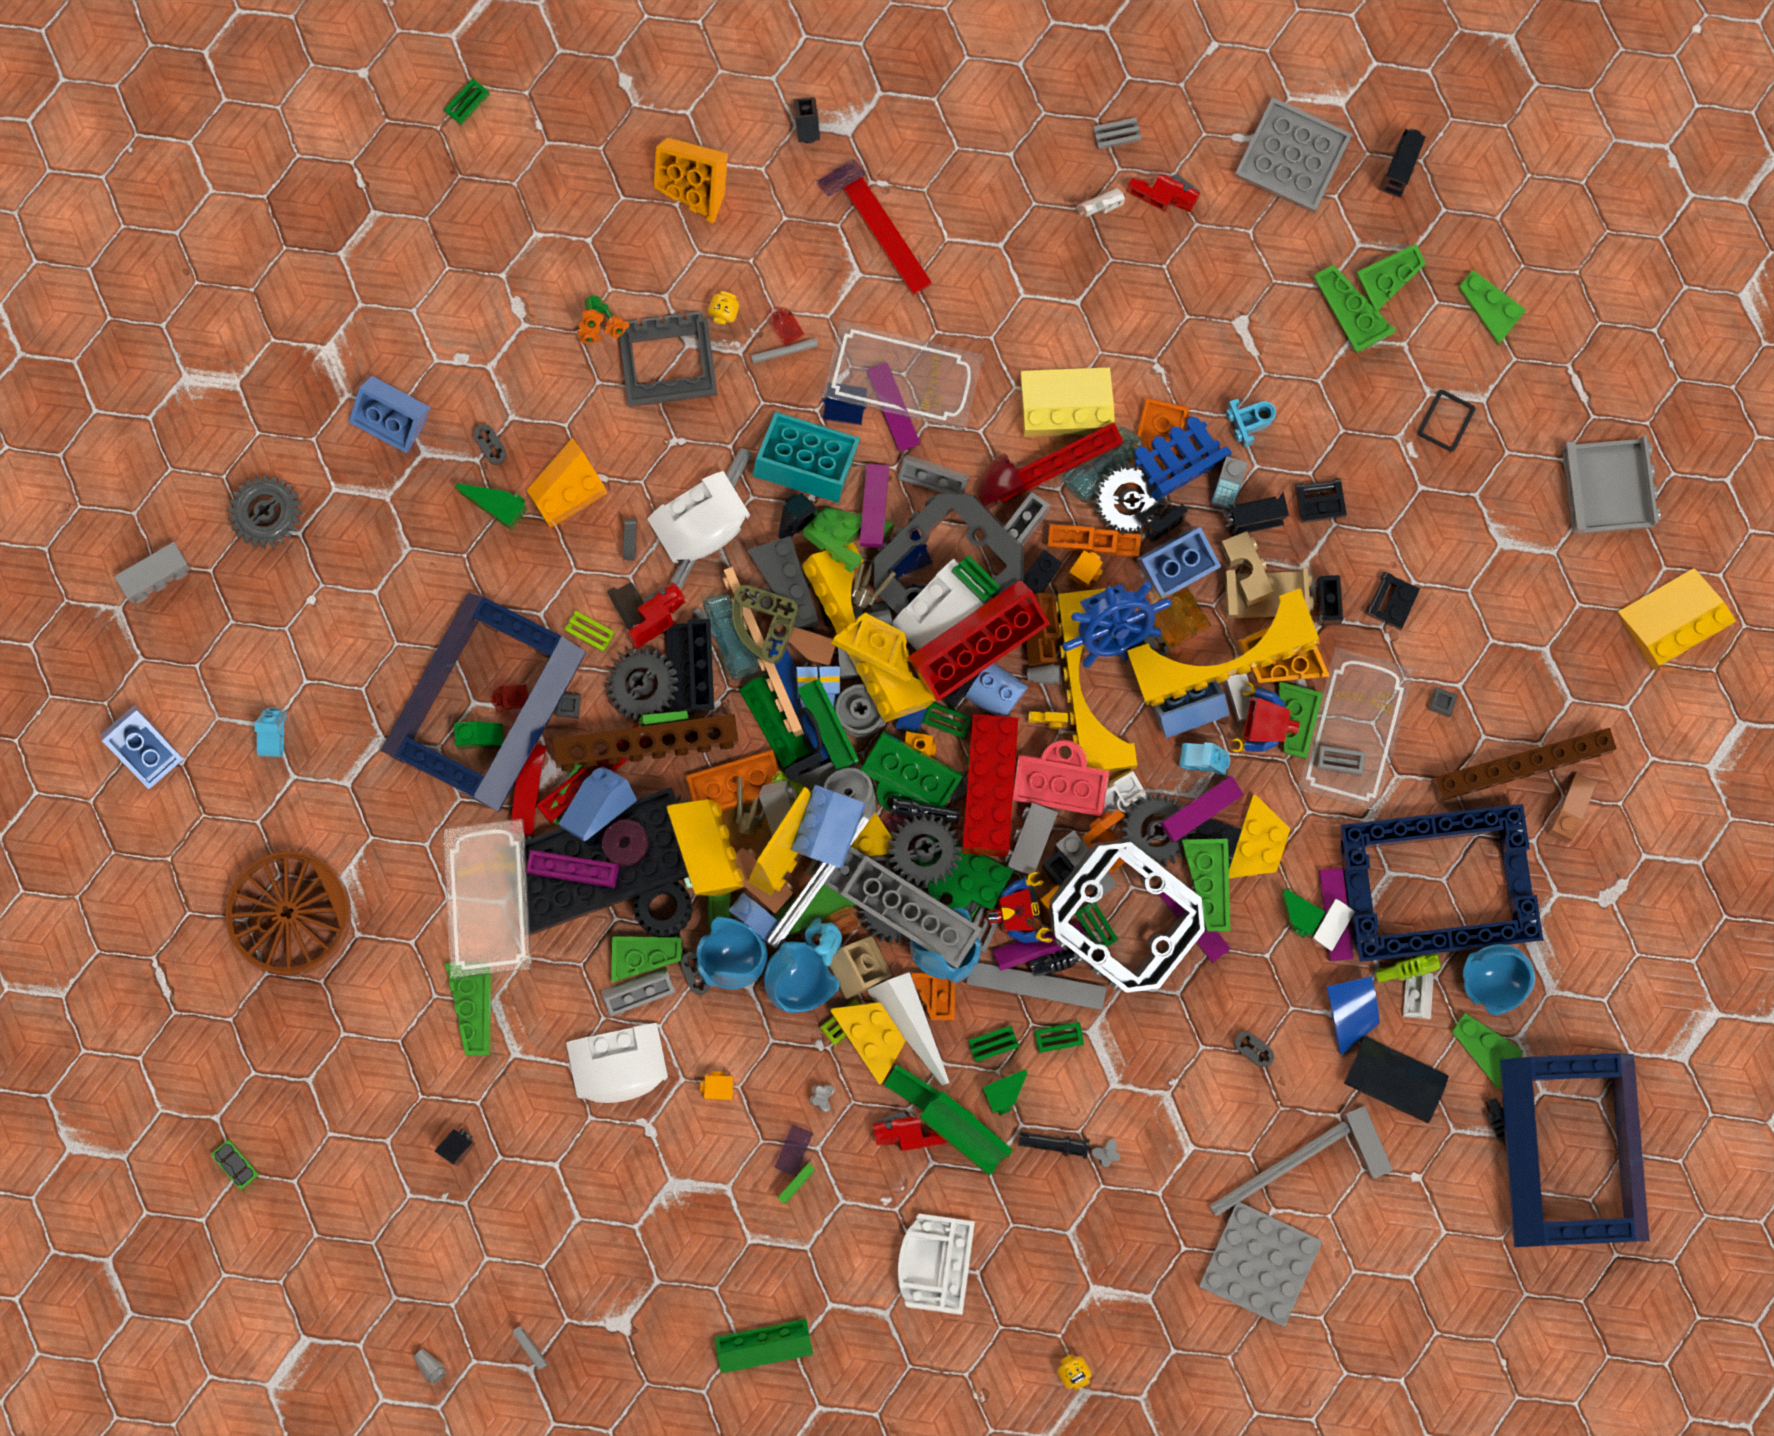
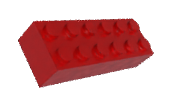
(979, 640)
(990, 785)

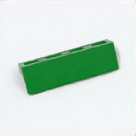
(770, 719)
(830, 727)
(911, 1088)
(965, 1132)
(763, 1346)

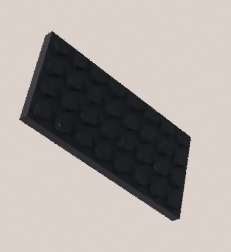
(560, 901)

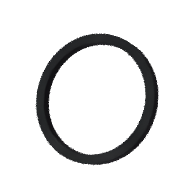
(819, 738)

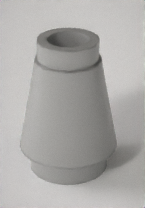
(1045, 674)
(429, 1366)

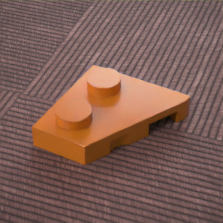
(936, 995)

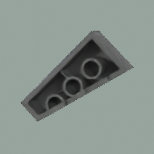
(783, 575)

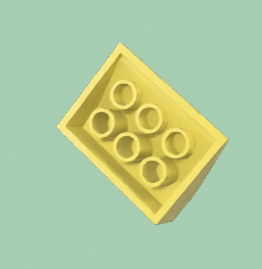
(1066, 401)

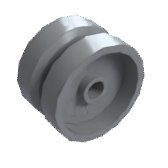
(854, 724)
(856, 785)

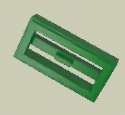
(454, 115)
(984, 581)
(962, 735)
(1103, 920)
(998, 1032)
(1039, 1041)

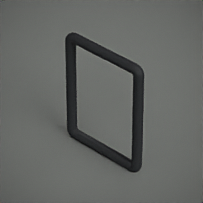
(1461, 432)

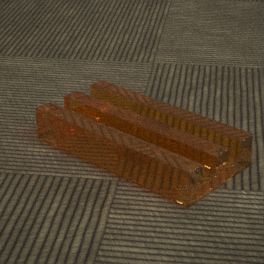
(845, 930)

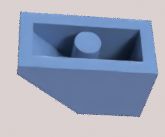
(754, 916)

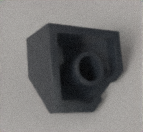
(796, 515)

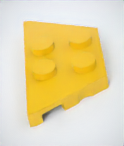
(876, 644)
(873, 839)
(1260, 842)
(872, 1036)

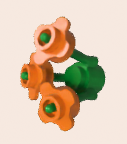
(594, 316)

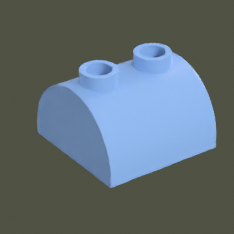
(996, 691)

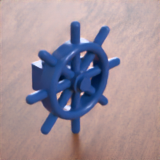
(1112, 616)

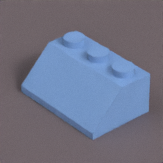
(388, 414)
(1179, 562)
(1191, 710)
(828, 826)

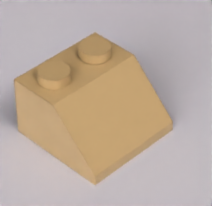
(859, 967)

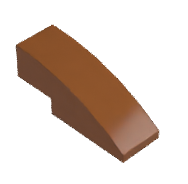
(1042, 645)

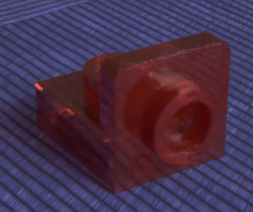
(786, 326)
(509, 697)

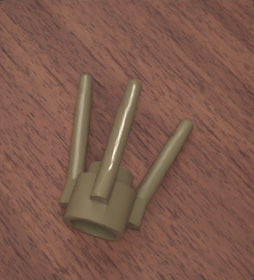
(860, 594)
(748, 823)

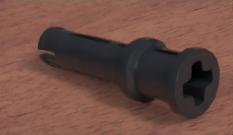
(912, 807)
(1064, 1145)

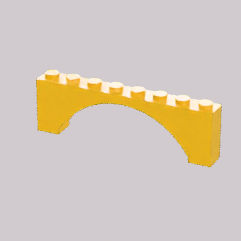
(833, 587)
(1166, 678)
(1099, 744)

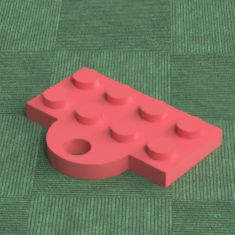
(1061, 780)

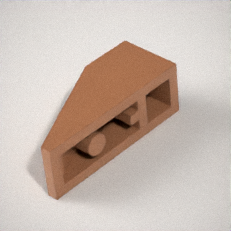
(809, 646)
(1572, 808)

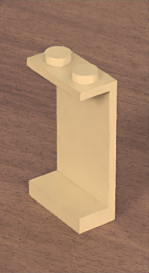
(1284, 583)

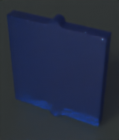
(843, 412)
(914, 560)

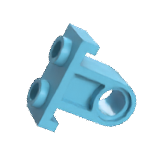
(1248, 421)
(270, 732)
(1204, 758)

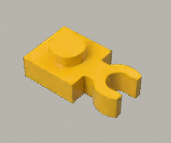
(1053, 719)

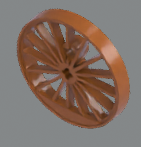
(334, 889)

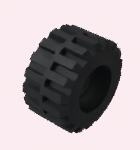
(672, 925)

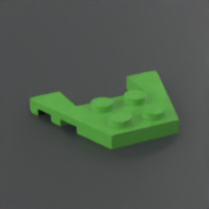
(835, 531)

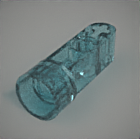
(1085, 477)
(738, 658)

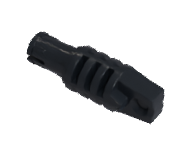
(1054, 962)
(1496, 1119)

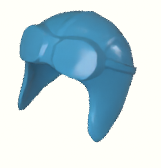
(731, 955)
(935, 964)
(798, 978)
(1498, 978)

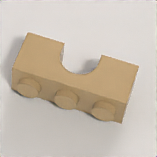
(1242, 551)

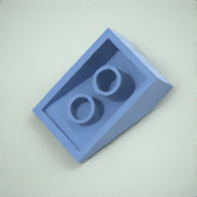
(141, 747)
(597, 803)

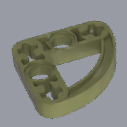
(779, 619)

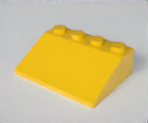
(1675, 618)
(706, 847)
(777, 856)

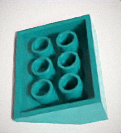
(806, 457)

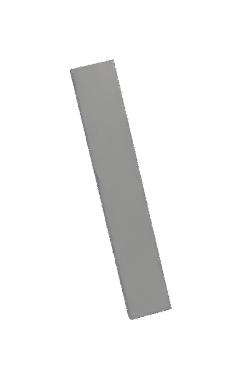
(1037, 986)

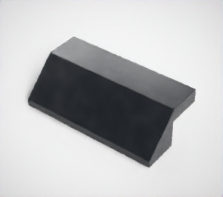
(691, 653)
(1396, 1079)

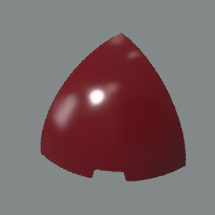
(998, 481)

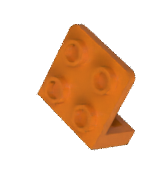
(1101, 832)

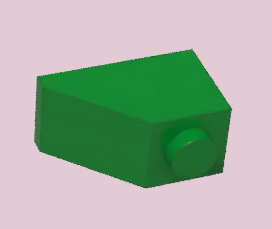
(478, 735)
(1301, 914)
(1004, 1092)

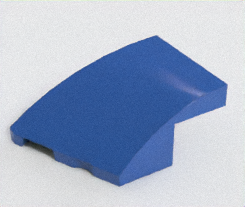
(1353, 1011)

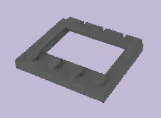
(676, 389)

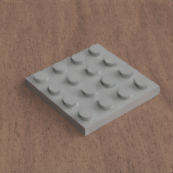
(1293, 155)
(1260, 1264)

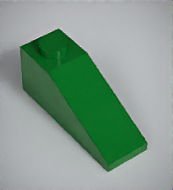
(497, 503)

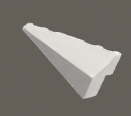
(906, 1011)

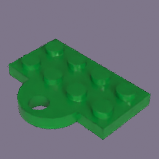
(908, 773)
(975, 880)

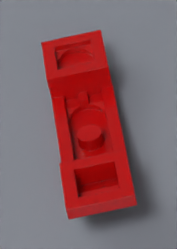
(528, 789)

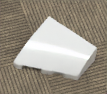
(1104, 202)
(1123, 791)

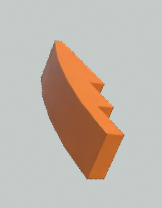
(1095, 540)

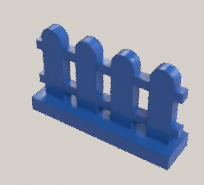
(1173, 465)

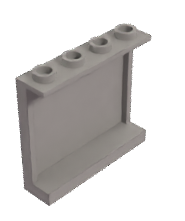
(1611, 486)

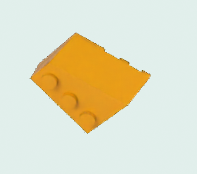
(691, 175)
(566, 485)
(1300, 666)

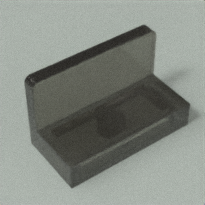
(626, 603)

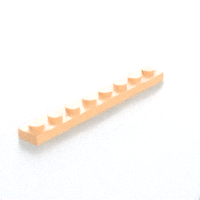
(774, 682)

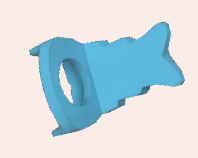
(829, 941)

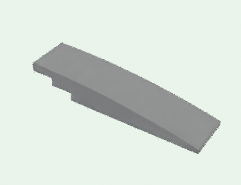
(902, 906)

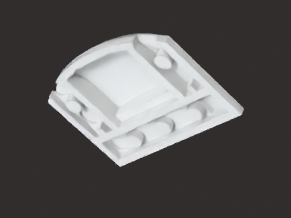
(700, 519)
(937, 607)
(617, 1064)
(935, 1263)

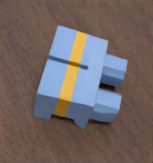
(828, 676)

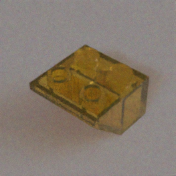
(1181, 620)

